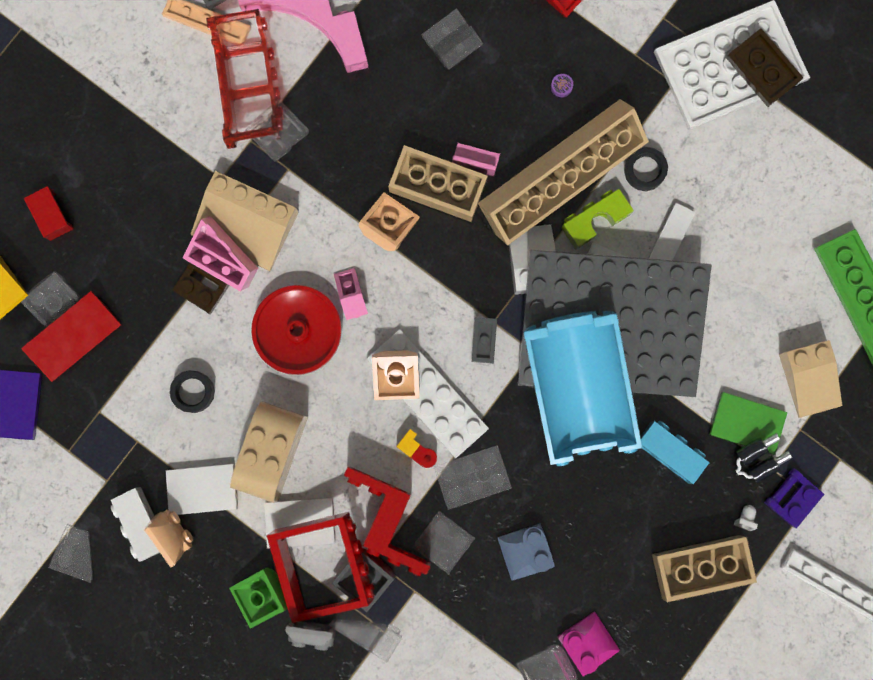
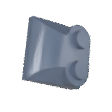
(526, 552)

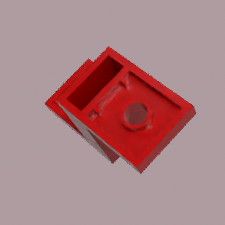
(387, 521)

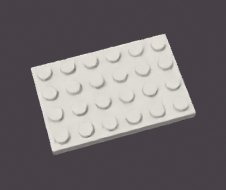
(703, 77)

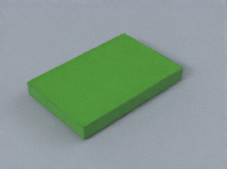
(745, 421)

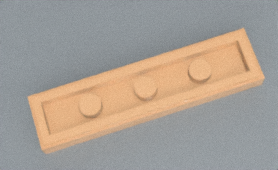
(195, 17)

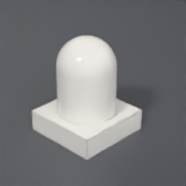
(747, 518)

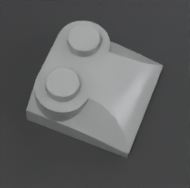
(310, 633)

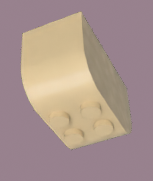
(268, 452)

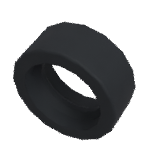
(655, 155)
(175, 387)

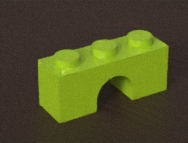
(612, 207)

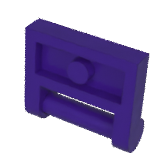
(799, 503)

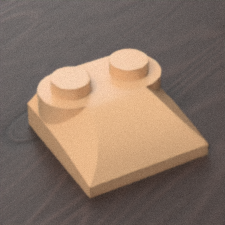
(387, 223)
(395, 375)
(169, 536)

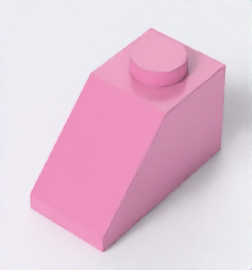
(350, 294)

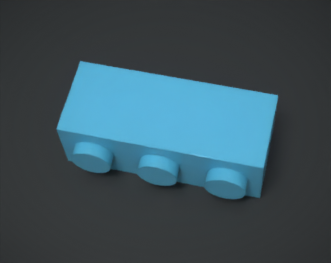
(673, 452)

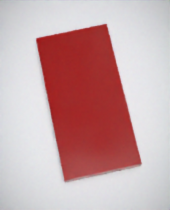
(71, 336)

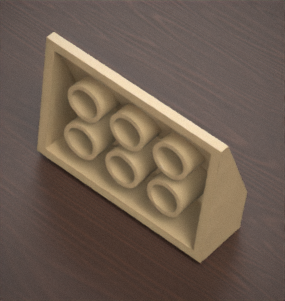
(248, 217)

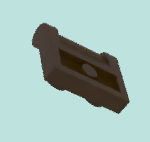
(198, 292)

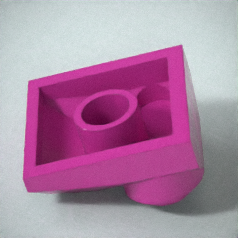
(588, 644)

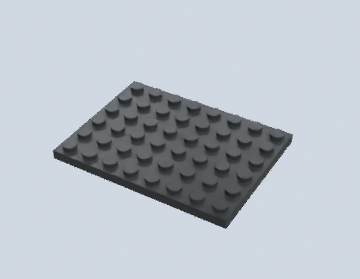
(656, 305)

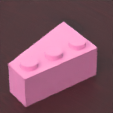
(219, 255)

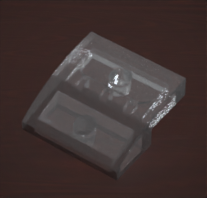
(452, 39)
(292, 132)

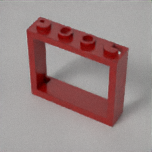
(288, 576)

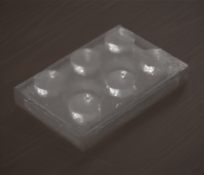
(472, 477)

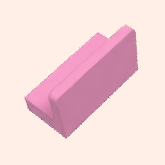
(476, 159)

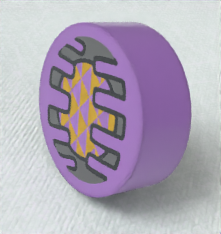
(562, 85)

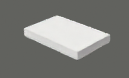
(201, 489)
(299, 511)

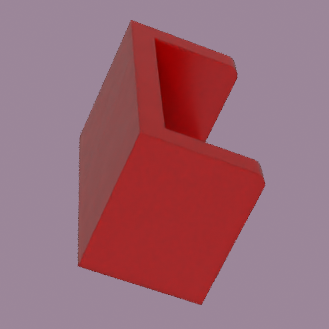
(47, 213)

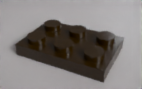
(764, 67)

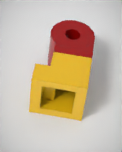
(423, 456)

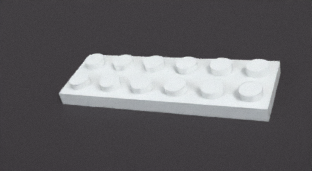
(438, 402)

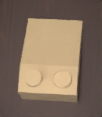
(812, 378)

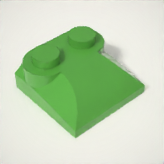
(259, 597)

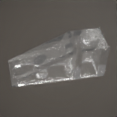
(372, 636)

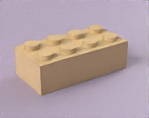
(437, 183)
(704, 568)

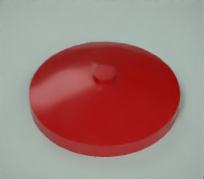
(296, 330)

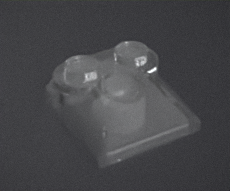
(50, 298)
(443, 542)
(547, 665)

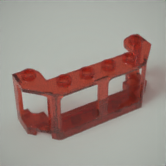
(228, 95)

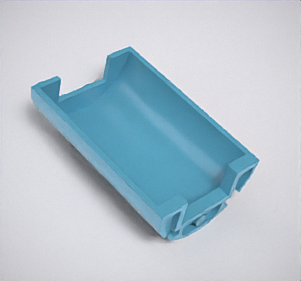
(582, 385)

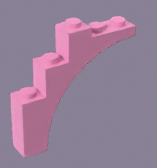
(339, 29)

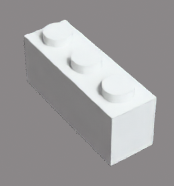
(134, 516)

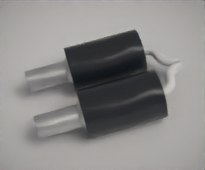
(757, 449)

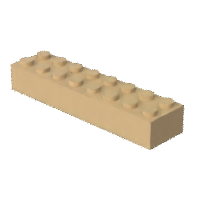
(564, 171)

